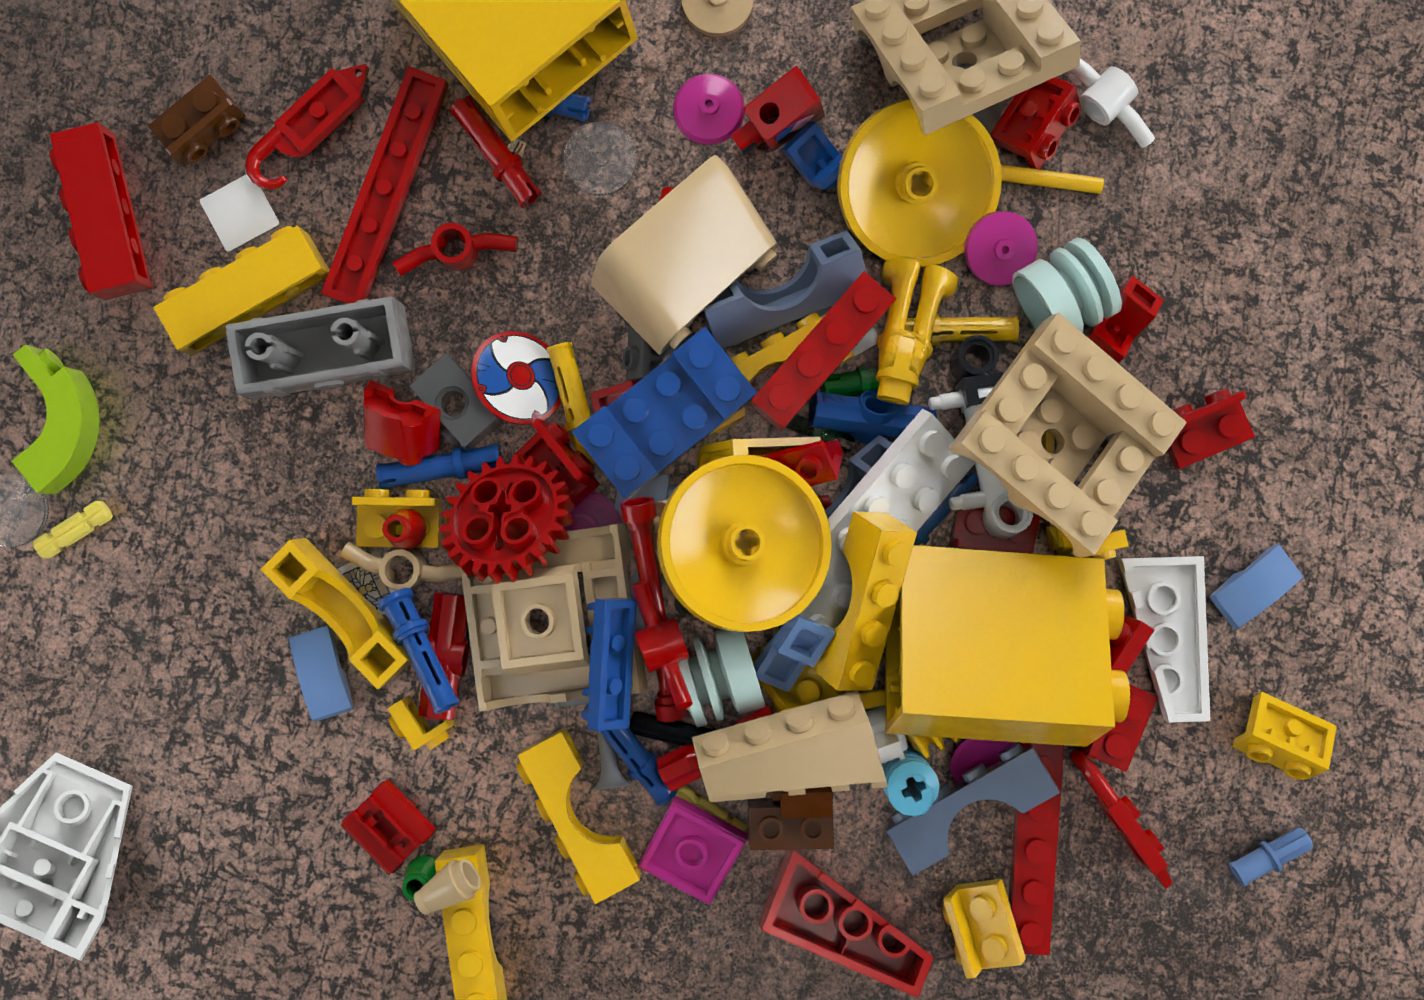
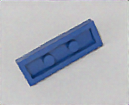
(610, 664)

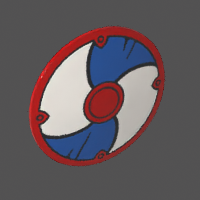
(515, 378)

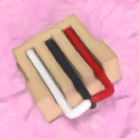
(517, 147)

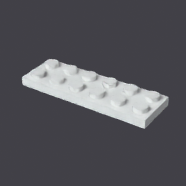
(906, 484)

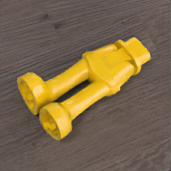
(904, 352)

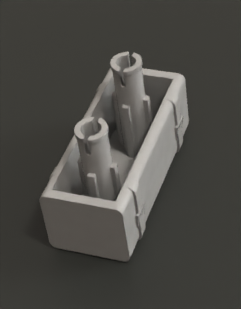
(320, 348)

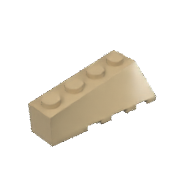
(792, 751)

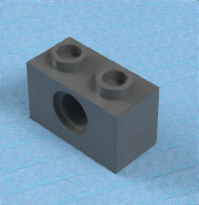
(442, 382)

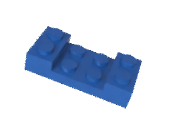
(665, 413)

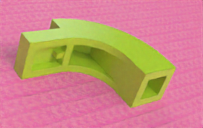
(69, 427)

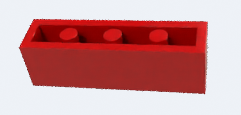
(99, 211)
(822, 351)

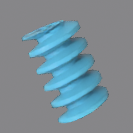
(919, 791)

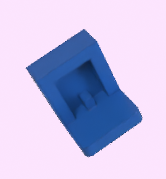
(814, 157)

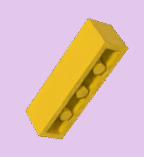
(242, 290)

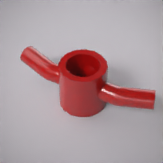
(466, 259)
(661, 645)

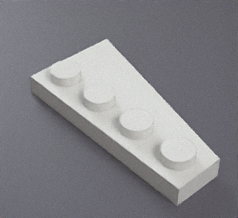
(1172, 601)

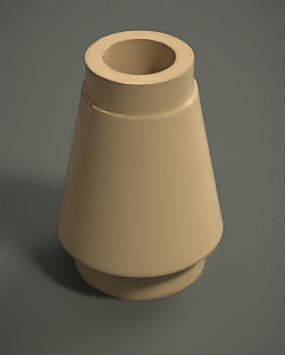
(450, 886)

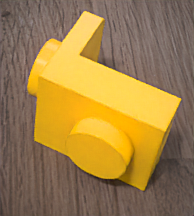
(415, 728)

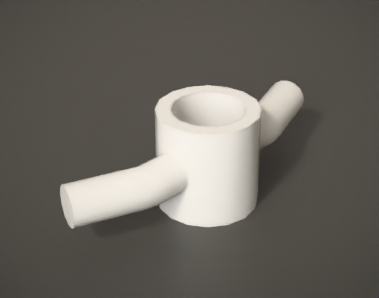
(1110, 97)

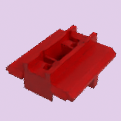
(388, 826)

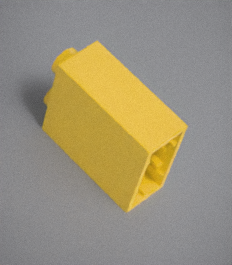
(522, 53)
(1004, 648)

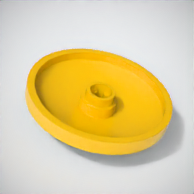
(915, 190)
(744, 543)

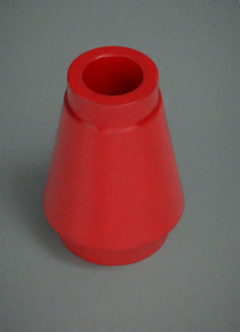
(413, 532)

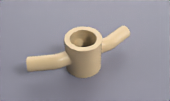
(385, 567)

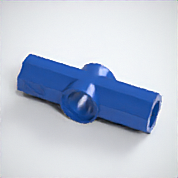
(861, 416)

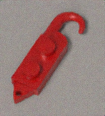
(309, 121)
(1123, 816)

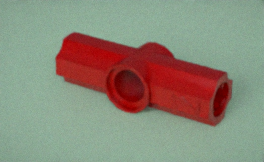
(450, 645)

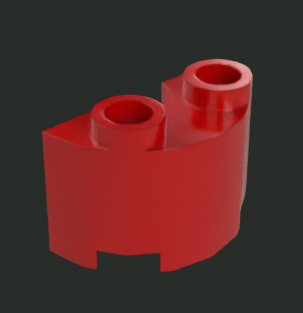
(397, 427)

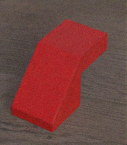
(1137, 311)

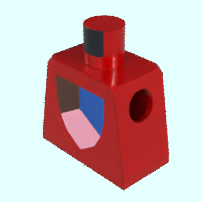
(790, 100)

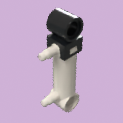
(967, 396)

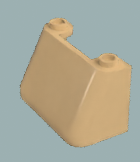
(683, 255)

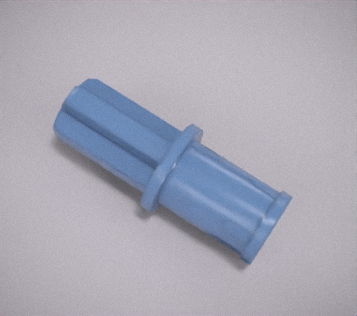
(1271, 856)

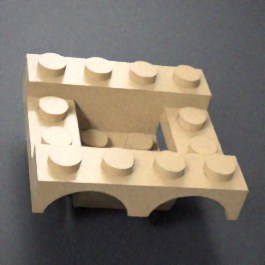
(1010, 51)
(1080, 397)
(528, 666)

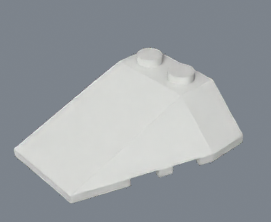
(61, 853)

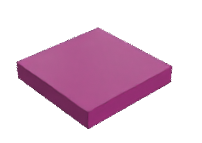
(692, 850)

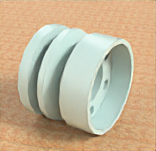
(1072, 283)
(720, 676)

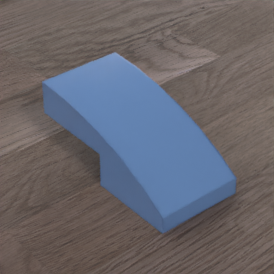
(1256, 587)
(790, 650)
(320, 673)

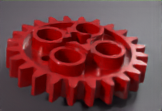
(502, 510)

